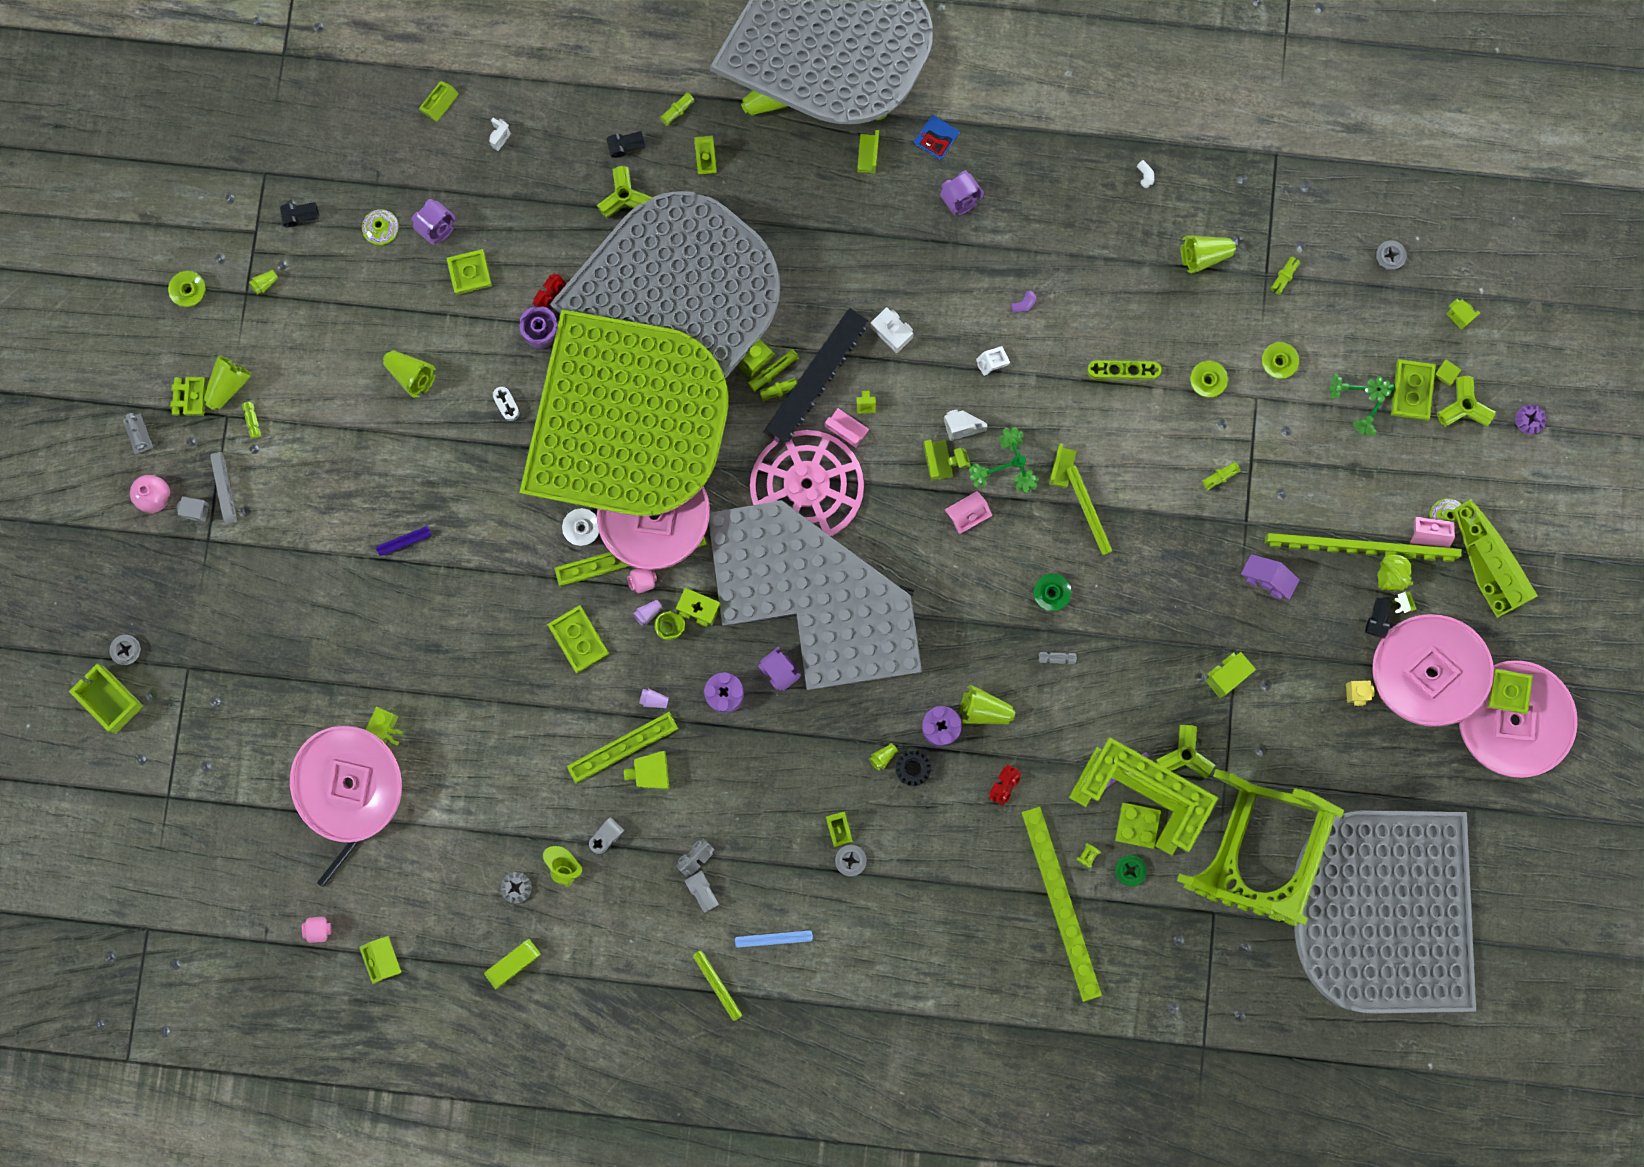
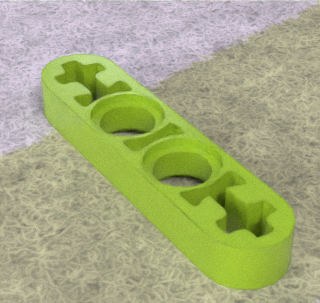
(1124, 373)

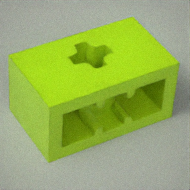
(690, 599)

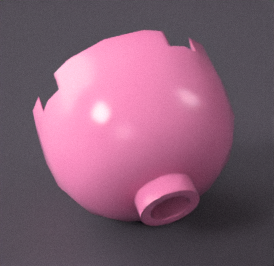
(149, 493)

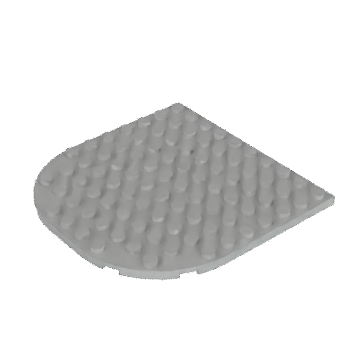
(829, 55)
(684, 269)
(1392, 914)

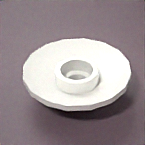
(572, 523)

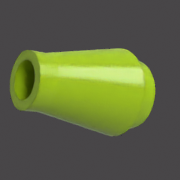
(263, 282)
(883, 756)

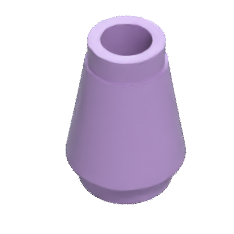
(647, 612)
(653, 699)

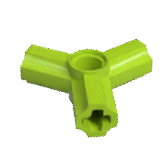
(622, 185)
(1456, 411)
(1187, 742)

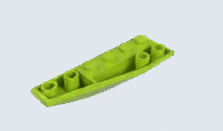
(1492, 562)

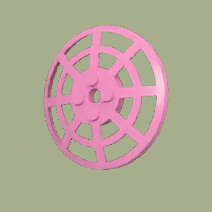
(816, 474)

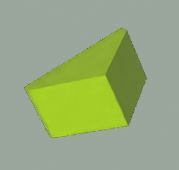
(839, 829)

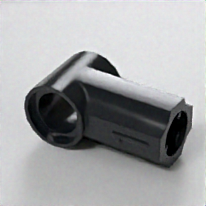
(621, 144)
(294, 214)
(1378, 622)

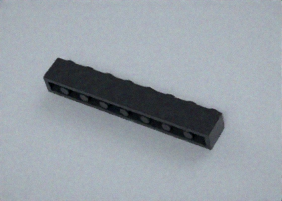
(815, 376)

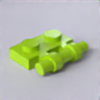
(193, 397)

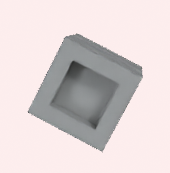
(193, 509)

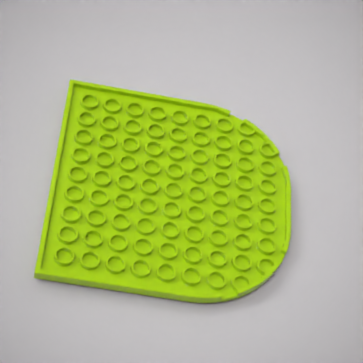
(625, 417)

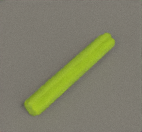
(717, 985)

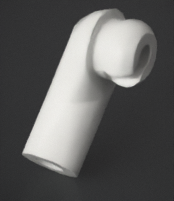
(1148, 174)

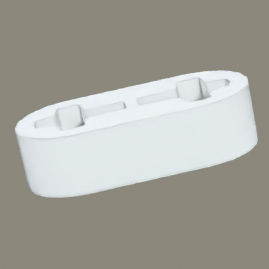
(509, 401)

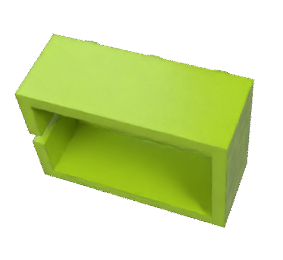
(106, 698)

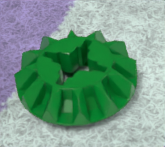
(1140, 871)

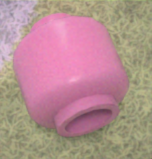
(641, 580)
(316, 929)

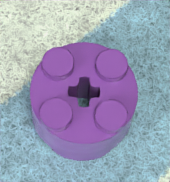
(961, 193)
(433, 222)
(540, 317)
(780, 669)
(735, 693)
(952, 723)

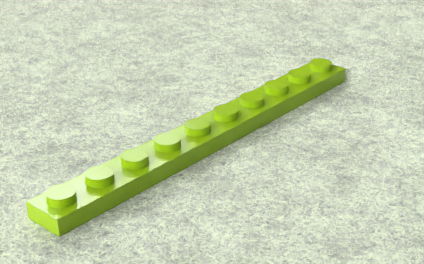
(1354, 546)
(1061, 904)

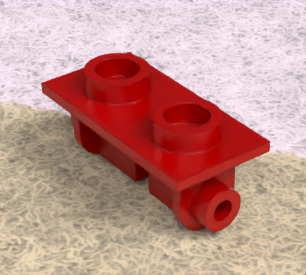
(553, 286)
(1002, 793)

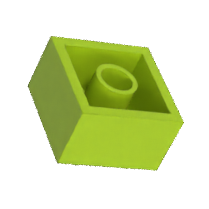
(1232, 673)

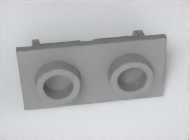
(137, 433)
(700, 850)

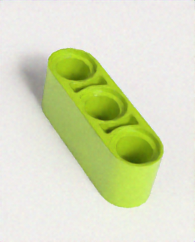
(512, 964)

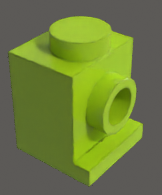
(1461, 313)

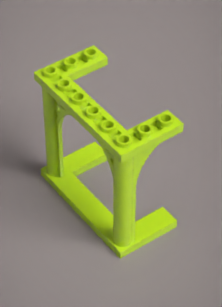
(1185, 800)
(1216, 877)

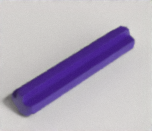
(403, 541)

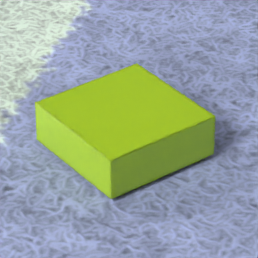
(1447, 372)

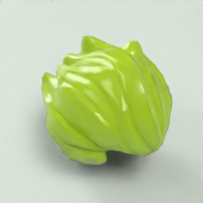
(1394, 573)

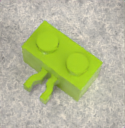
(382, 725)

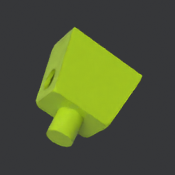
(756, 359)
(649, 771)

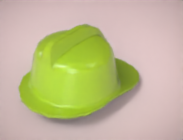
(562, 865)

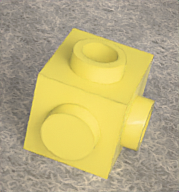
(1359, 692)

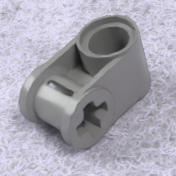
(608, 833)

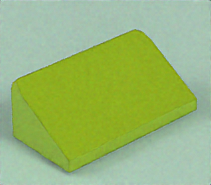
(439, 101)

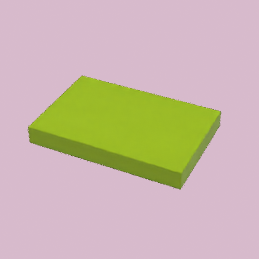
(1413, 390)
(578, 639)

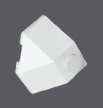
(962, 424)

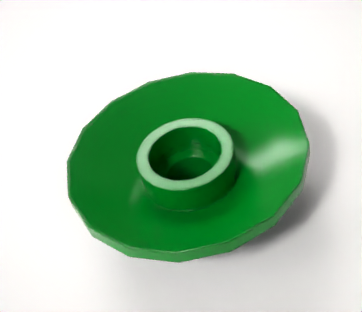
(1058, 585)

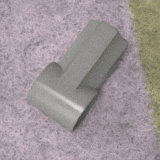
(700, 888)

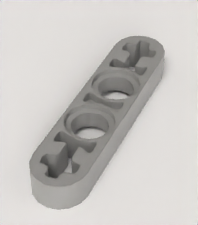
(223, 488)

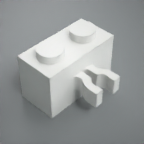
(892, 330)

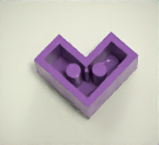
(1270, 576)

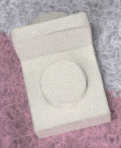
(500, 135)
(992, 360)

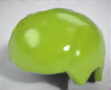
(669, 625)

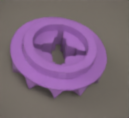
(1522, 420)

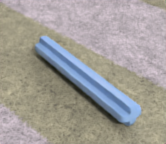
(770, 939)

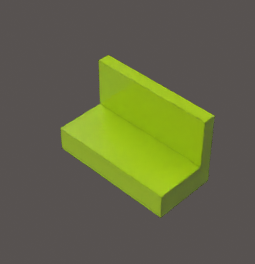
(868, 153)
(1063, 459)
(937, 460)
(380, 959)

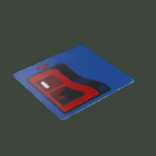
(936, 137)

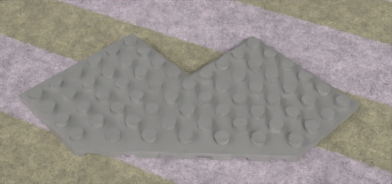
(848, 613)

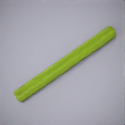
(1089, 510)

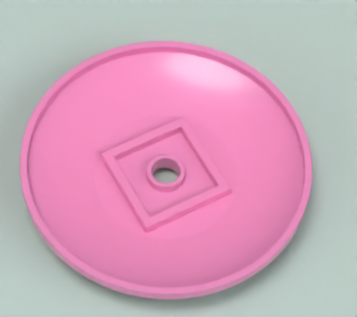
(658, 542)
(1438, 644)
(1539, 738)
(321, 789)

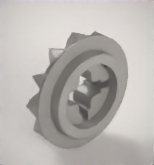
(1395, 248)
(116, 649)
(844, 853)
(525, 888)

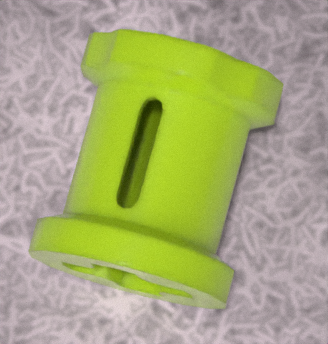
(1088, 850)

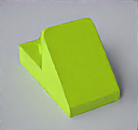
(705, 154)

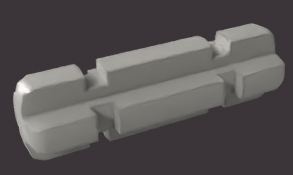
(1059, 658)

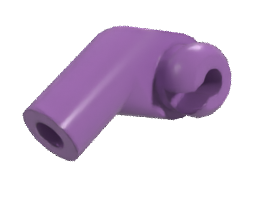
(1026, 304)

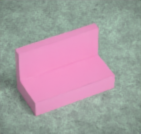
(846, 427)
(968, 512)
(1433, 532)

